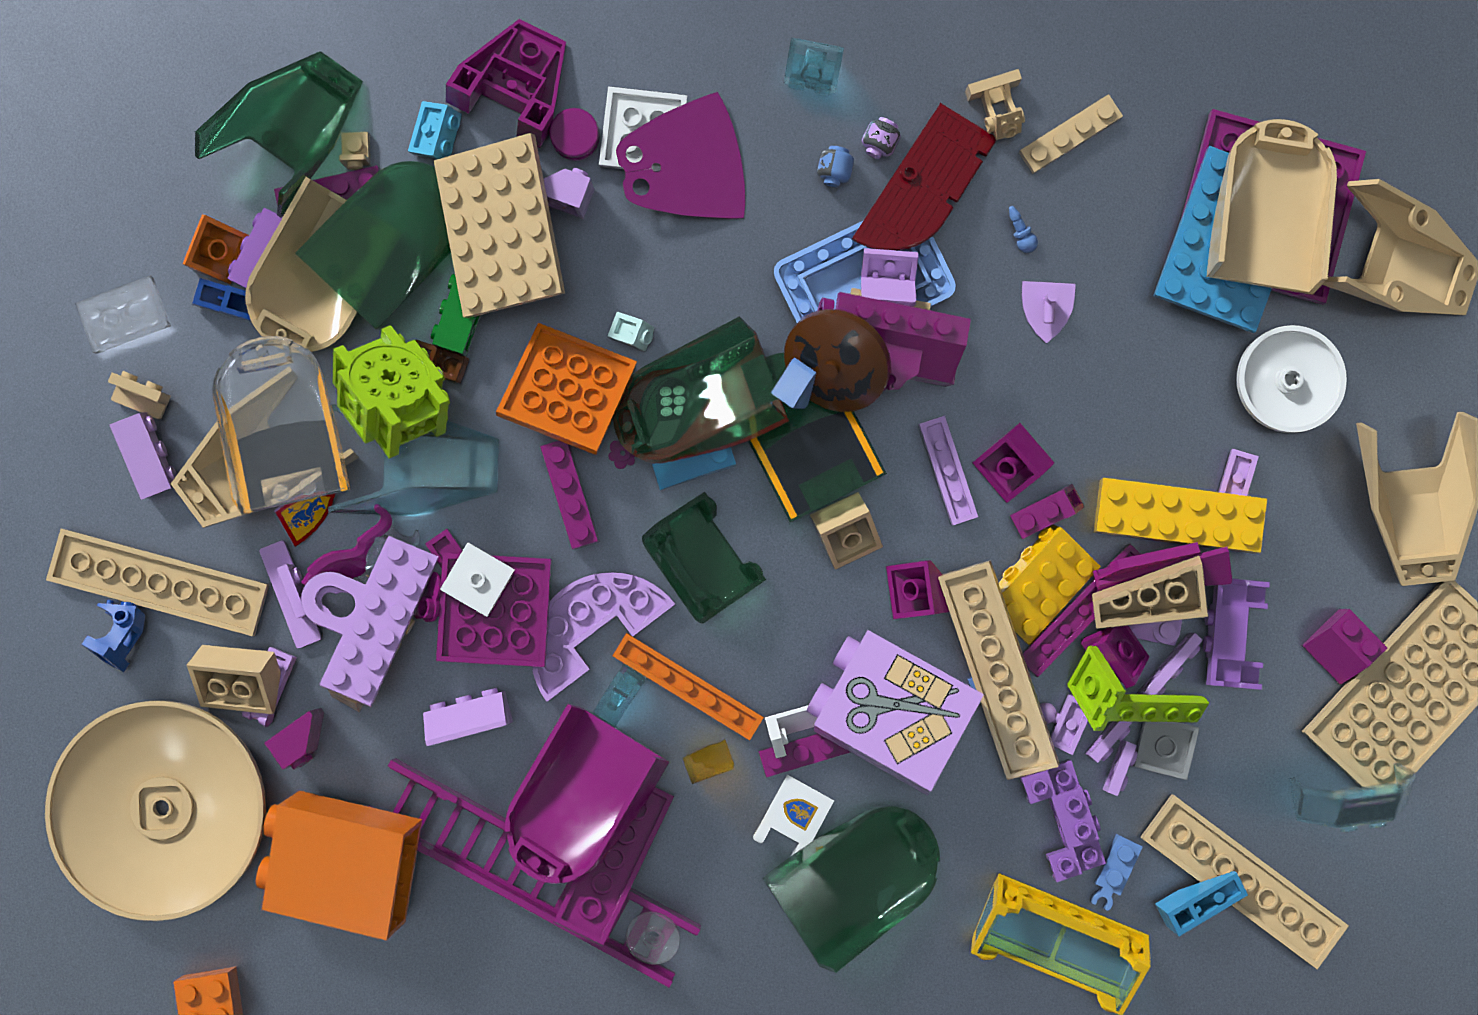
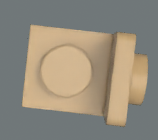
(355, 150)

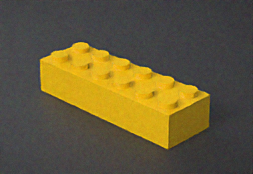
(1180, 515)

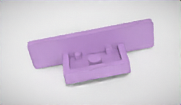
(288, 589)

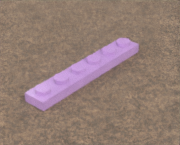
(1170, 668)

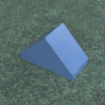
(795, 385)

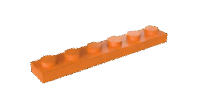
(688, 686)

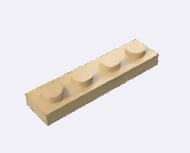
(1070, 134)

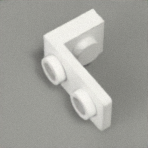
(786, 723)

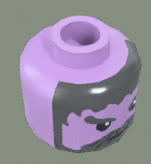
(881, 138)

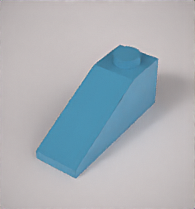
(691, 468)
(1200, 901)

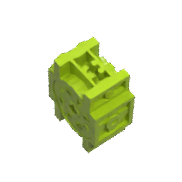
(390, 391)

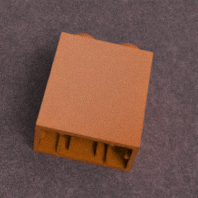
(339, 864)

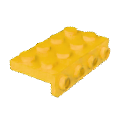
(1045, 581)

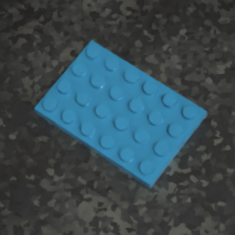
(1185, 269)

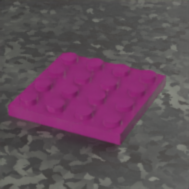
(513, 630)

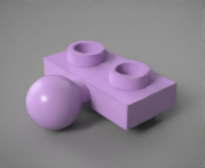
(1068, 724)

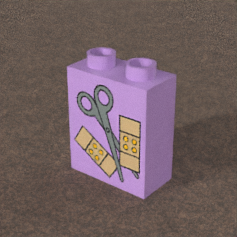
(894, 710)

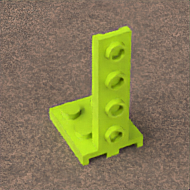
(1105, 699)

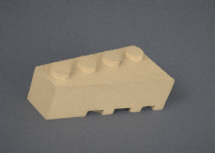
(1154, 597)

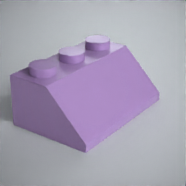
(466, 716)

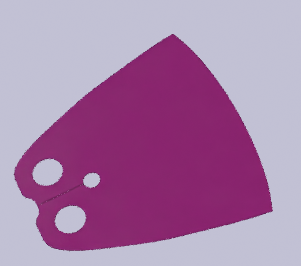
(697, 161)

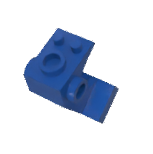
(126, 630)

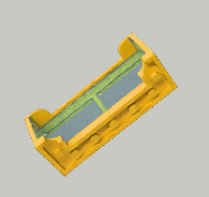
(1063, 942)

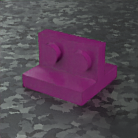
(1121, 651)

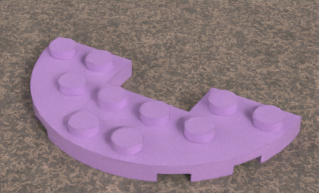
(583, 610)

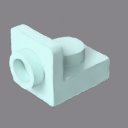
(631, 331)

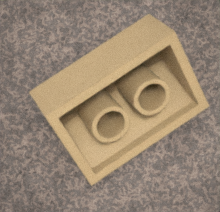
(235, 678)

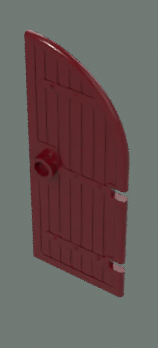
(933, 170)

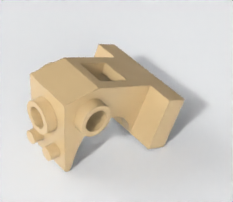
(995, 91)

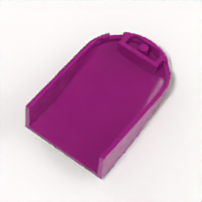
(578, 797)

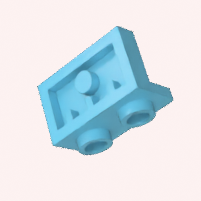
(435, 130)

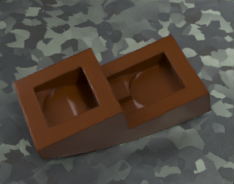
(450, 363)

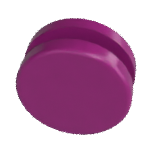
(574, 134)

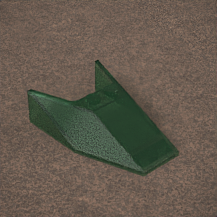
(288, 113)

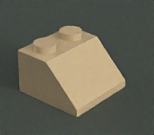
(846, 530)

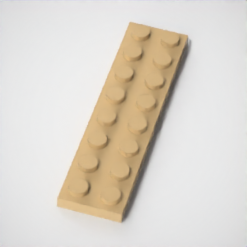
(157, 582)
(999, 670)
(1271, 898)

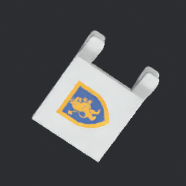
(795, 812)

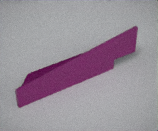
(1215, 565)

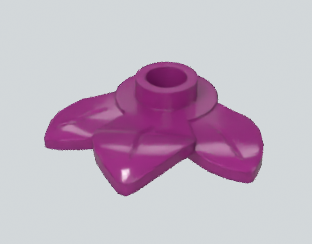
(429, 604)

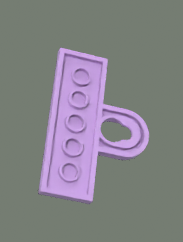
(378, 620)

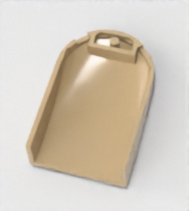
(1275, 209)

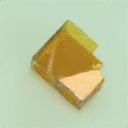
(708, 761)

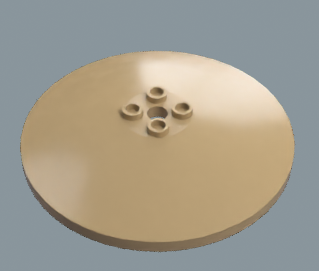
(107, 820)

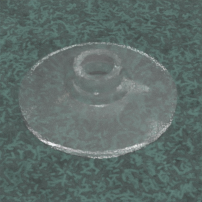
(648, 948)

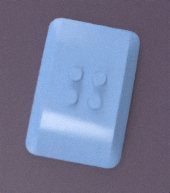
(837, 265)

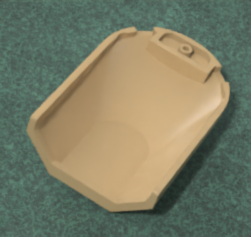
(284, 292)

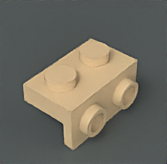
(138, 396)

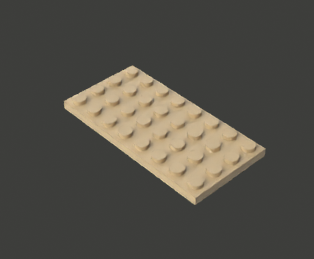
(1408, 695)

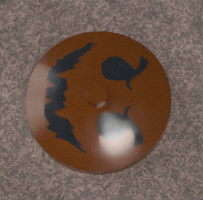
(845, 354)

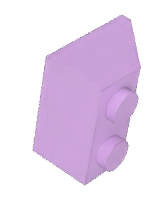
(569, 191)

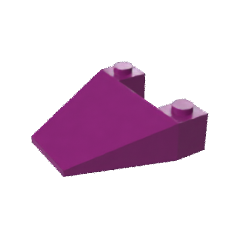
(516, 70)

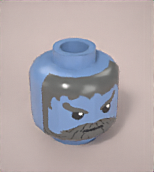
(835, 166)

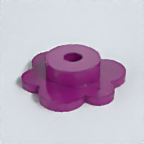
(619, 460)

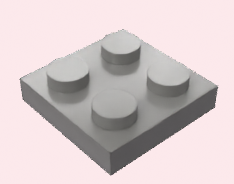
(1166, 748)

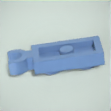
(1116, 871)

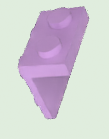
(889, 276)

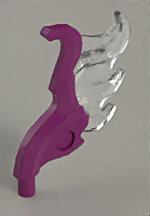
(362, 558)

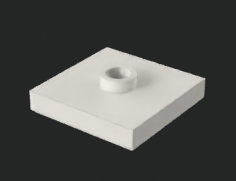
(477, 579)

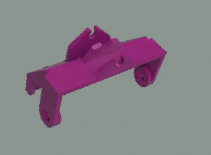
(920, 341)

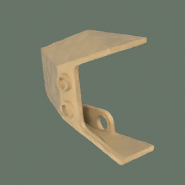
(1413, 257)

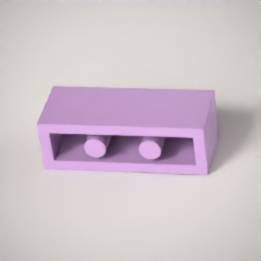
(144, 454)

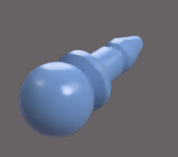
(1026, 241)

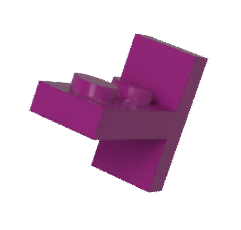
(1047, 511)

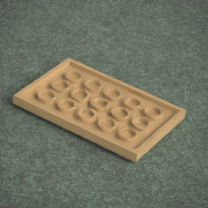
(499, 226)

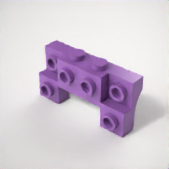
(1228, 634)
(1073, 819)

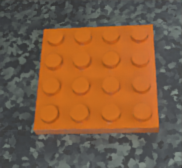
(566, 388)

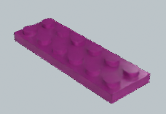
(598, 896)

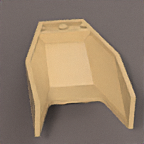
(205, 482)
(1426, 511)

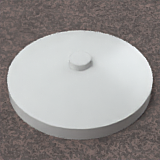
(1291, 379)

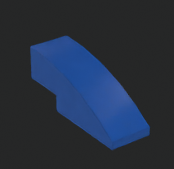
(221, 299)

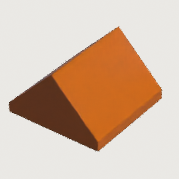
(213, 248)

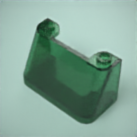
(700, 559)

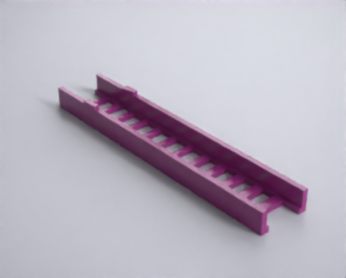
(506, 887)

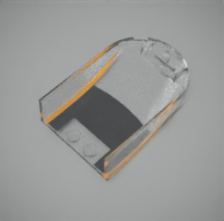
(277, 426)

